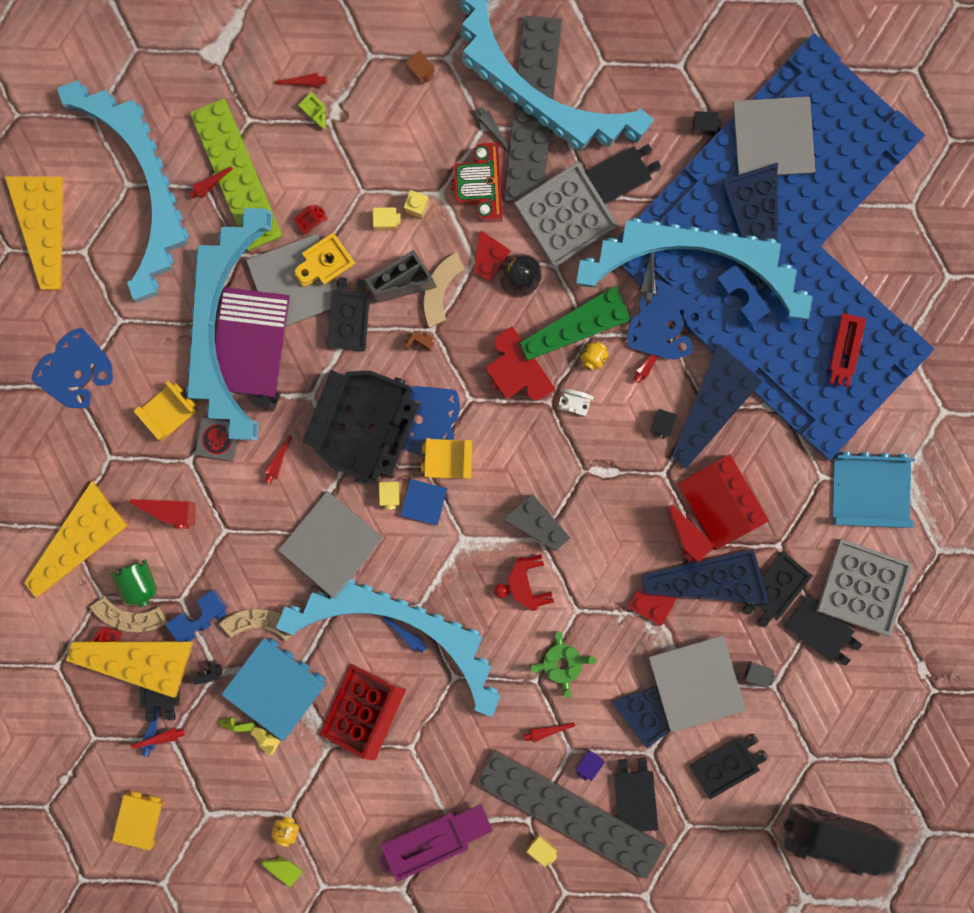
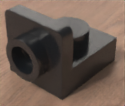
(266, 402)
(206, 676)

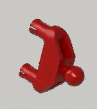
(520, 585)

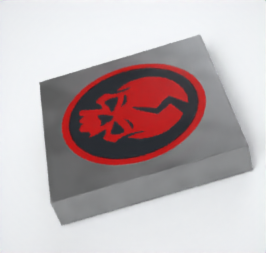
(215, 441)

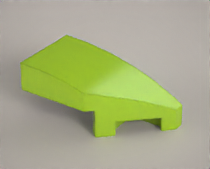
(314, 109)
(231, 724)
(283, 870)

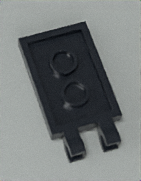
(622, 173)
(348, 317)
(782, 584)
(821, 631)
(150, 699)
(728, 765)
(636, 796)

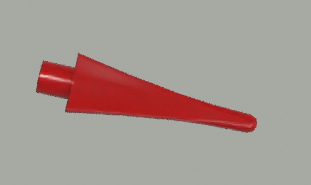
(310, 80)
(203, 187)
(644, 370)
(274, 467)
(538, 734)
(168, 736)

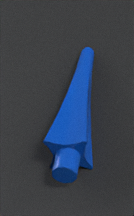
(412, 640)
(151, 732)

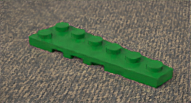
(586, 321)

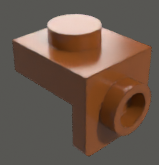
(424, 340)

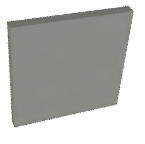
(774, 133)
(565, 214)
(276, 274)
(331, 544)
(864, 587)
(697, 683)

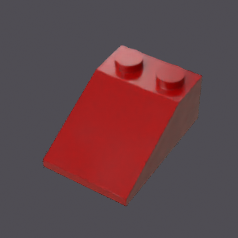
(171, 512)
(689, 538)

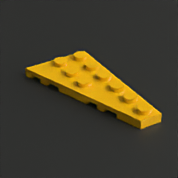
(40, 215)
(84, 532)
(143, 663)

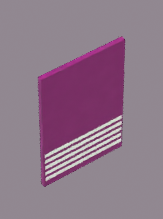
(251, 340)

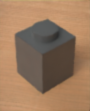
(759, 675)

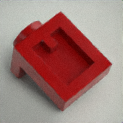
(310, 218)

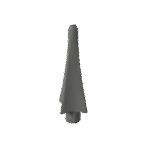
(488, 121)
(648, 286)

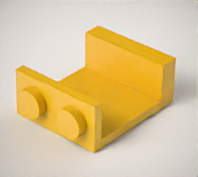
(166, 411)
(447, 458)
(138, 820)

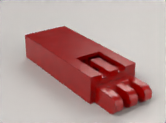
(848, 343)

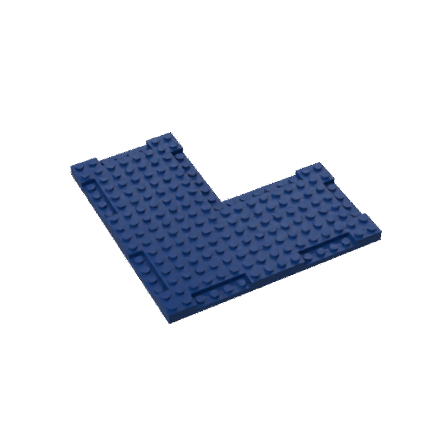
(855, 148)

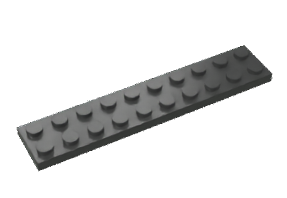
(529, 137)
(570, 814)

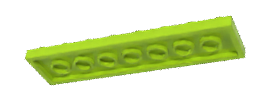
(227, 149)

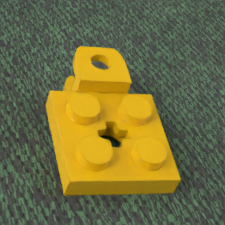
(315, 264)

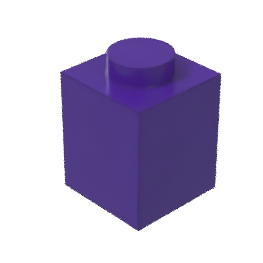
(589, 765)

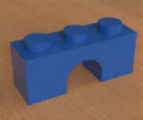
(736, 280)
(212, 607)

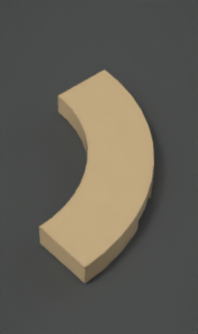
(434, 297)
(253, 619)
(128, 621)

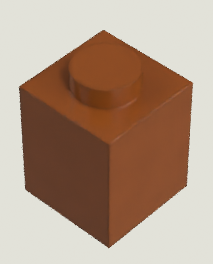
(420, 68)

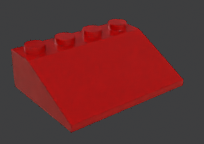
(723, 502)
(362, 712)

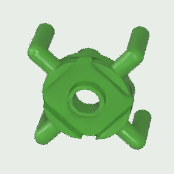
(565, 675)

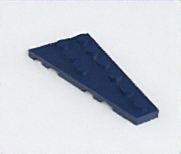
(755, 205)
(719, 397)
(722, 579)
(645, 714)

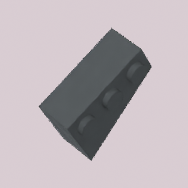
(401, 278)
(537, 522)

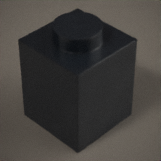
(705, 123)
(663, 424)

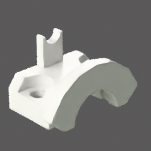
(574, 401)

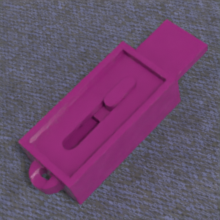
(433, 841)

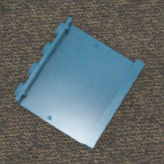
(872, 490)
(274, 688)

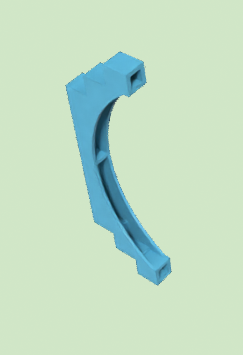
(566, 122)
(166, 224)
(754, 254)
(212, 270)
(456, 641)

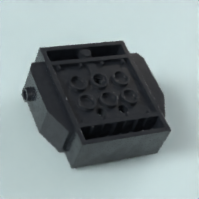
(374, 402)
(842, 841)

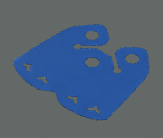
(654, 318)
(64, 364)
(435, 416)

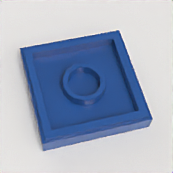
(423, 502)

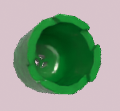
(135, 584)

